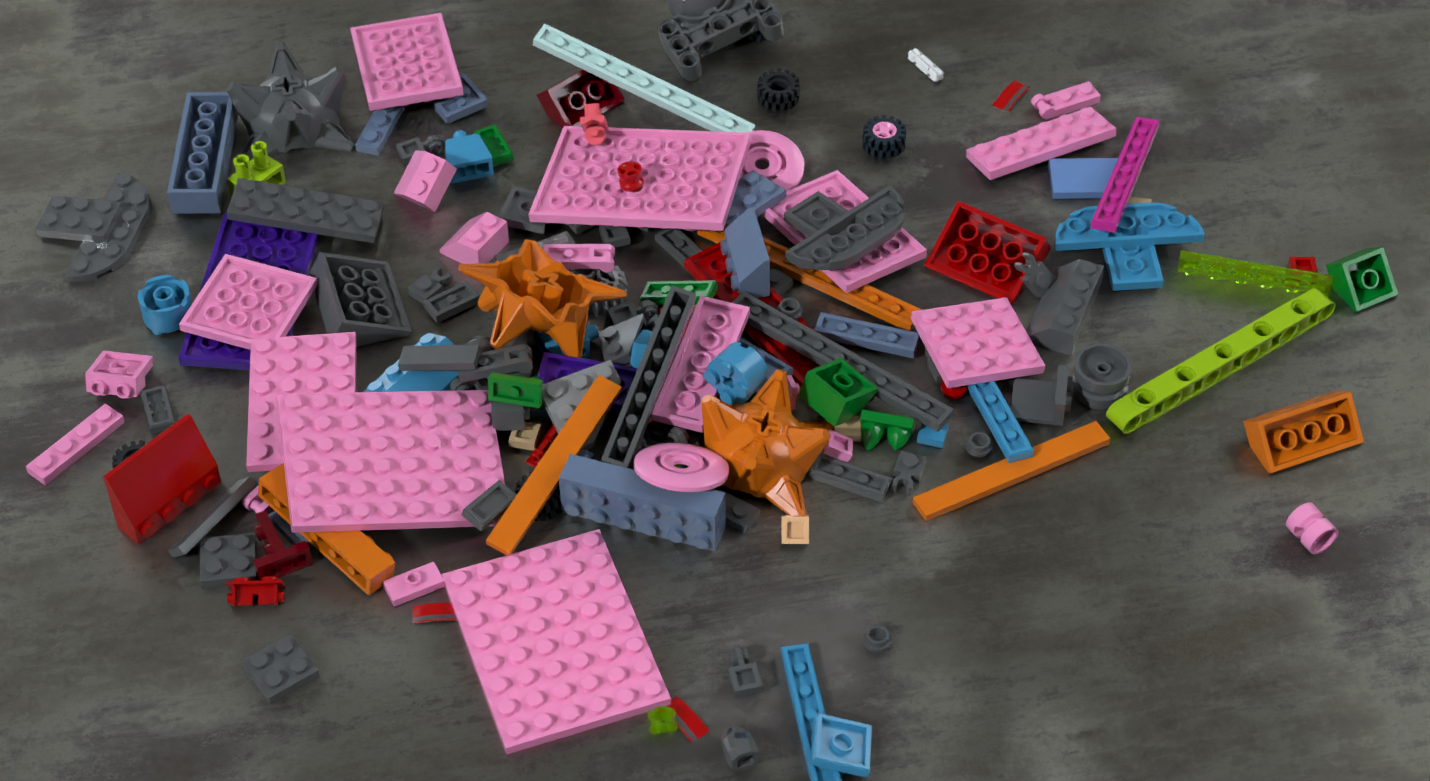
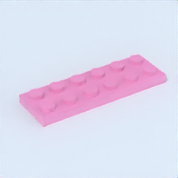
(1040, 143)
(709, 332)

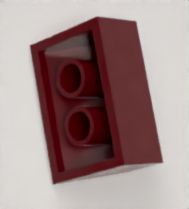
(566, 99)

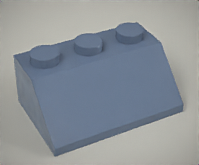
(747, 256)

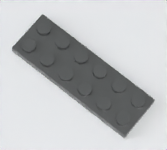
(305, 210)

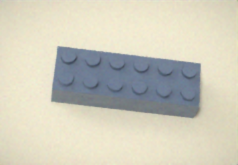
(202, 153)
(625, 500)

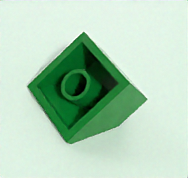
(1363, 278)
(836, 391)

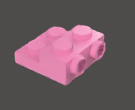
(118, 374)

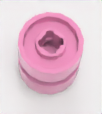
(1310, 526)

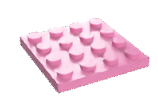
(247, 302)
(977, 342)

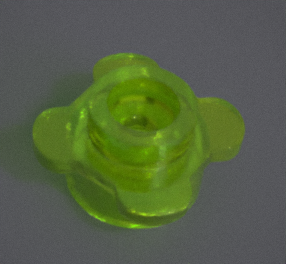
(659, 714)

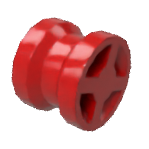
(630, 176)

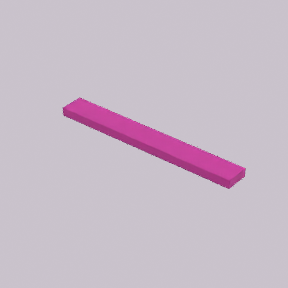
(1125, 175)

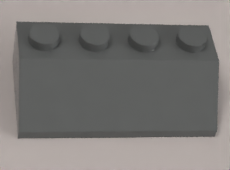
(1066, 306)

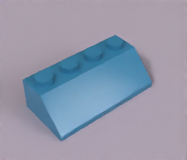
(433, 380)

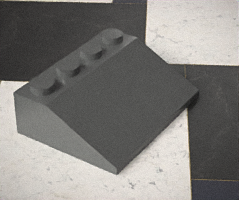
(359, 298)

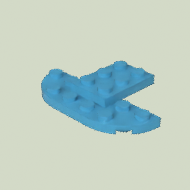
(1131, 250)

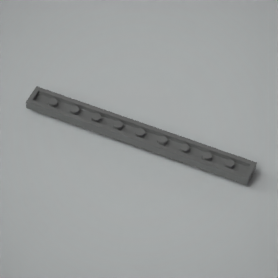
(823, 350)

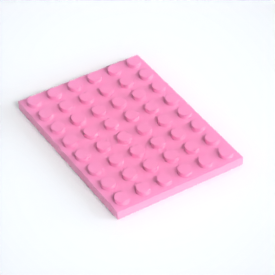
(684, 174)
(386, 458)
(554, 641)

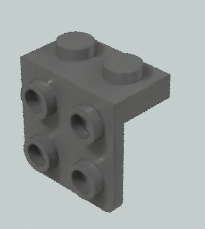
(1042, 400)

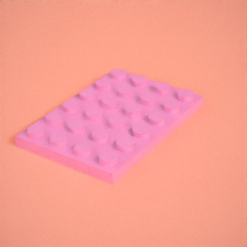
(406, 61)
(886, 259)
(292, 366)

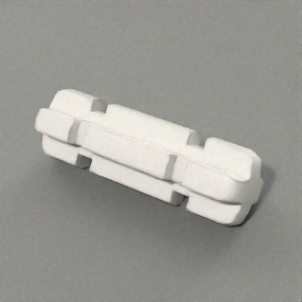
(925, 65)

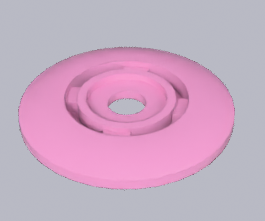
(782, 154)
(704, 472)

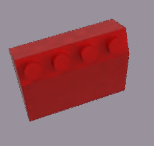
(983, 251)
(161, 480)

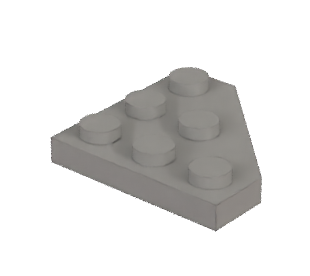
(565, 394)

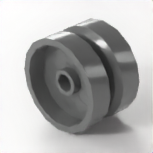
(1101, 375)

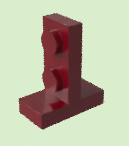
(278, 560)

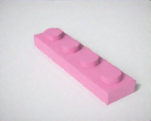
(75, 444)

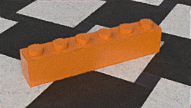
(348, 550)

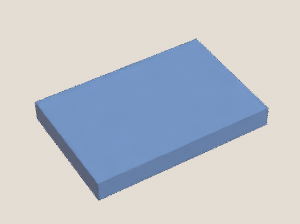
(1080, 177)

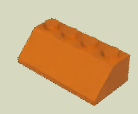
(1304, 430)

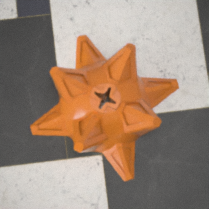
(539, 296)
(765, 443)

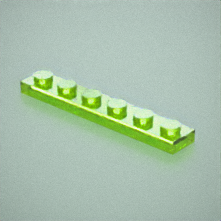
(1253, 273)

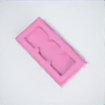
(413, 584)

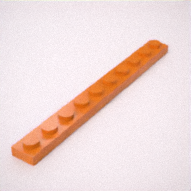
(864, 298)

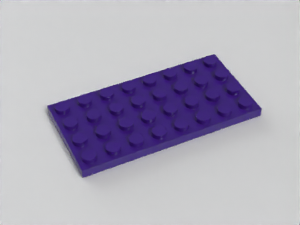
(261, 244)

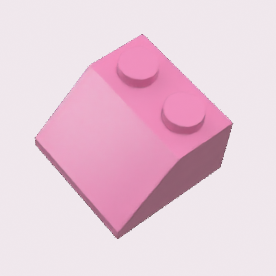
(425, 180)
(477, 240)

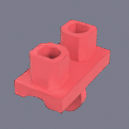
(594, 124)

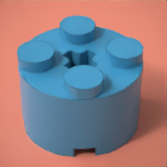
(164, 303)
(736, 373)

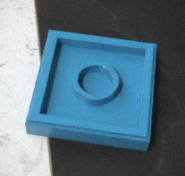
(841, 745)

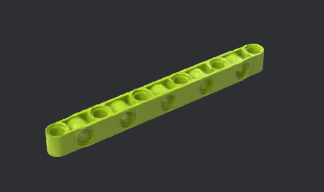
(1220, 361)

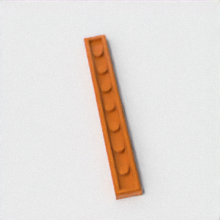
(546, 474)
(1005, 474)

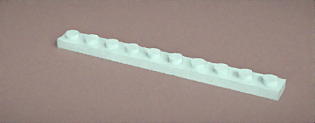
(639, 82)

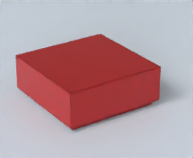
(1303, 263)

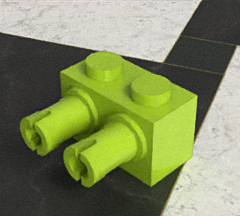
(260, 168)

